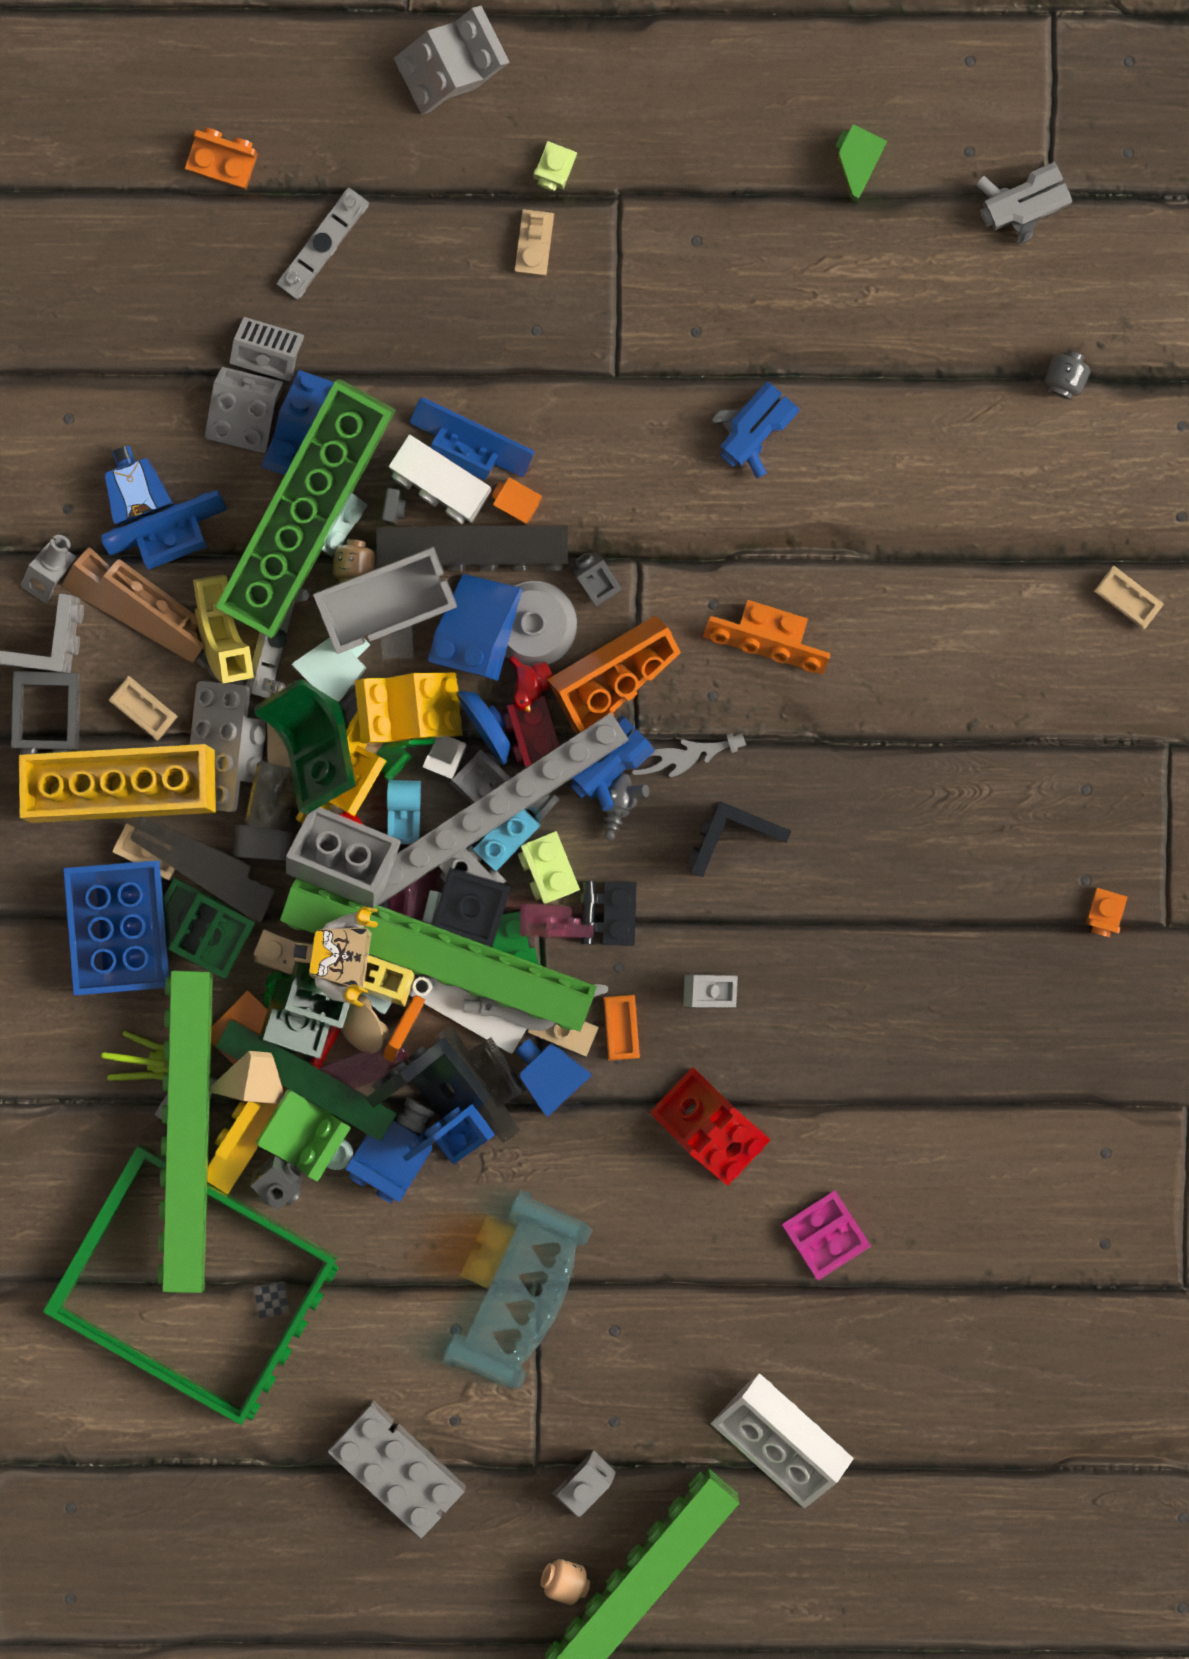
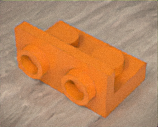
(221, 158)

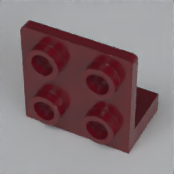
(533, 731)

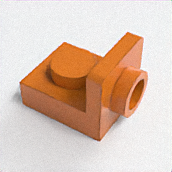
(1106, 912)

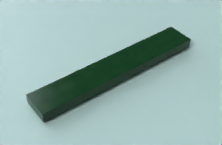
(311, 1082)

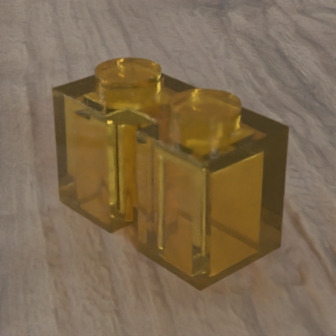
(483, 1264)

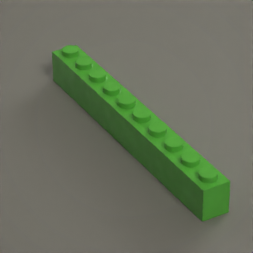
(450, 958)
(186, 1131)

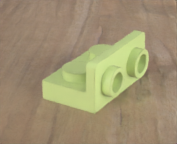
(549, 868)

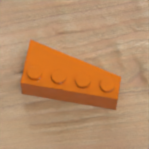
(613, 673)

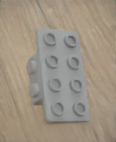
(237, 740)

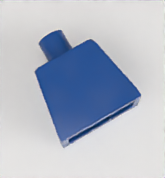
(550, 1074)

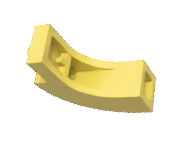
(222, 644)

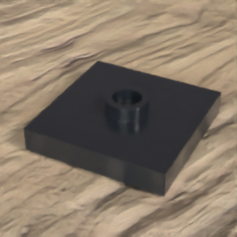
(471, 906)

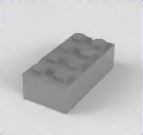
(385, 600)
(397, 1469)

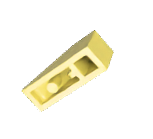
(388, 981)

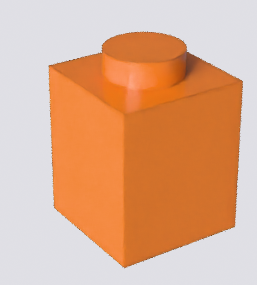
(516, 500)

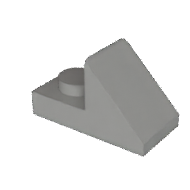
(710, 990)

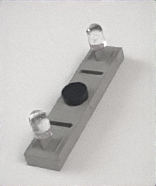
(323, 243)
(270, 651)

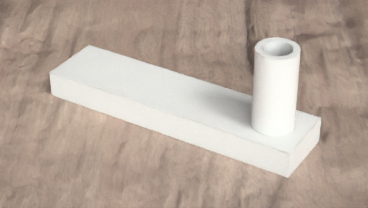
(450, 1002)

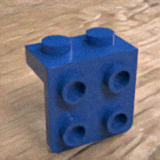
(457, 1137)
(383, 1163)

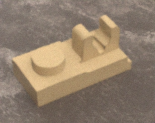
(534, 243)

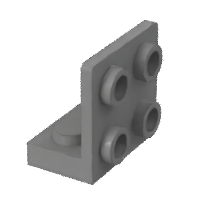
(242, 409)

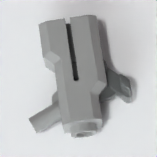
(1025, 203)

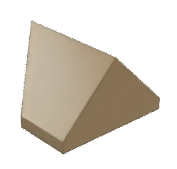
(251, 1079)

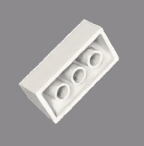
(782, 1441)

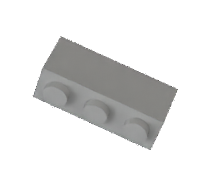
(342, 857)

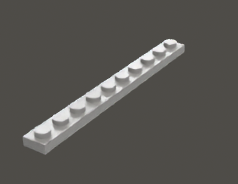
(503, 803)

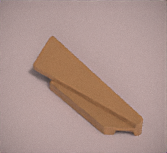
(135, 602)

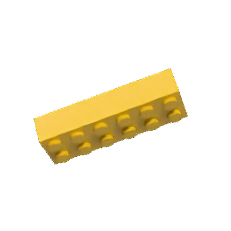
(117, 783)

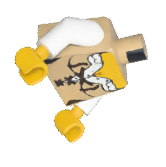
(340, 956)

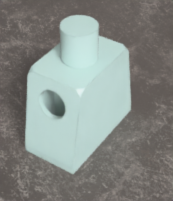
(331, 671)

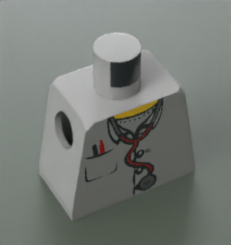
(585, 1484)

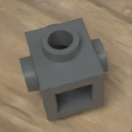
(277, 1182)

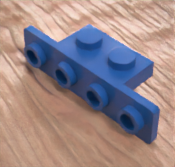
(469, 443)
(166, 533)

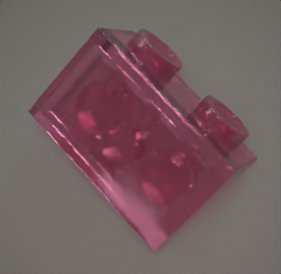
(552, 922)

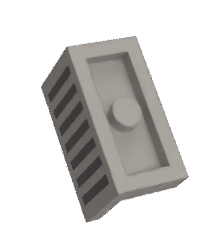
(266, 349)

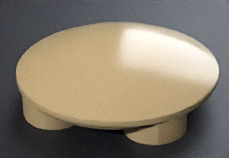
(364, 1028)

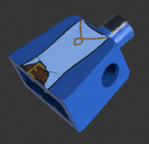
(134, 488)

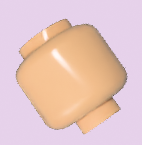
(565, 1581)

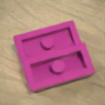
(826, 1235)

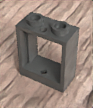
(72, 680)

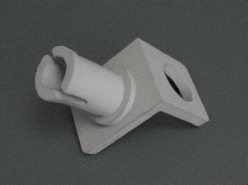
(49, 567)

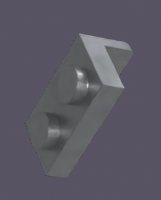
(479, 777)

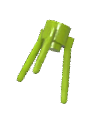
(154, 1063)

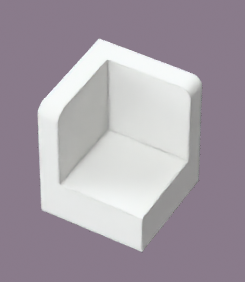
(445, 756)

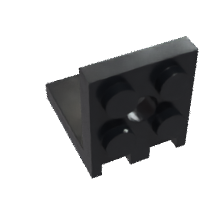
(713, 827)
(431, 1072)

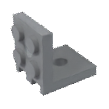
(64, 640)

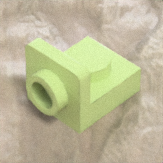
(554, 166)

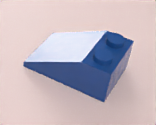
(478, 630)

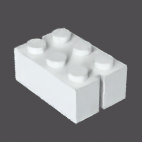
(439, 480)

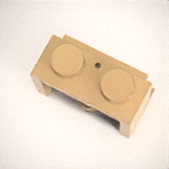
(275, 952)

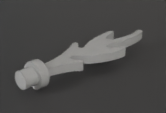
(686, 758)

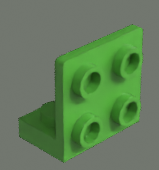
(303, 1134)

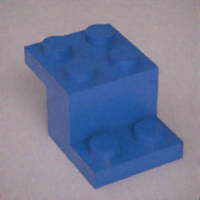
(295, 420)

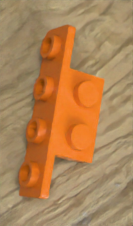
(769, 634)

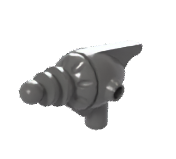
(624, 799)

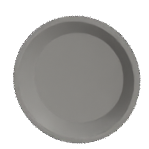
(542, 625)

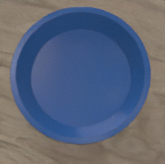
(487, 723)

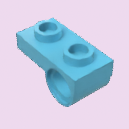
(404, 810)
(506, 839)

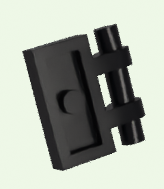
(618, 912)

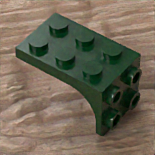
(315, 741)

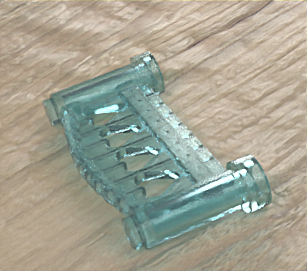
(535, 1226)

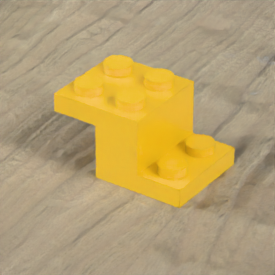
(408, 707)

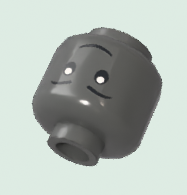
(1067, 375)

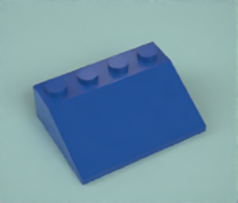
(116, 927)

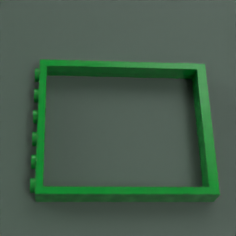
(281, 1352)

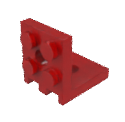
(709, 1127)

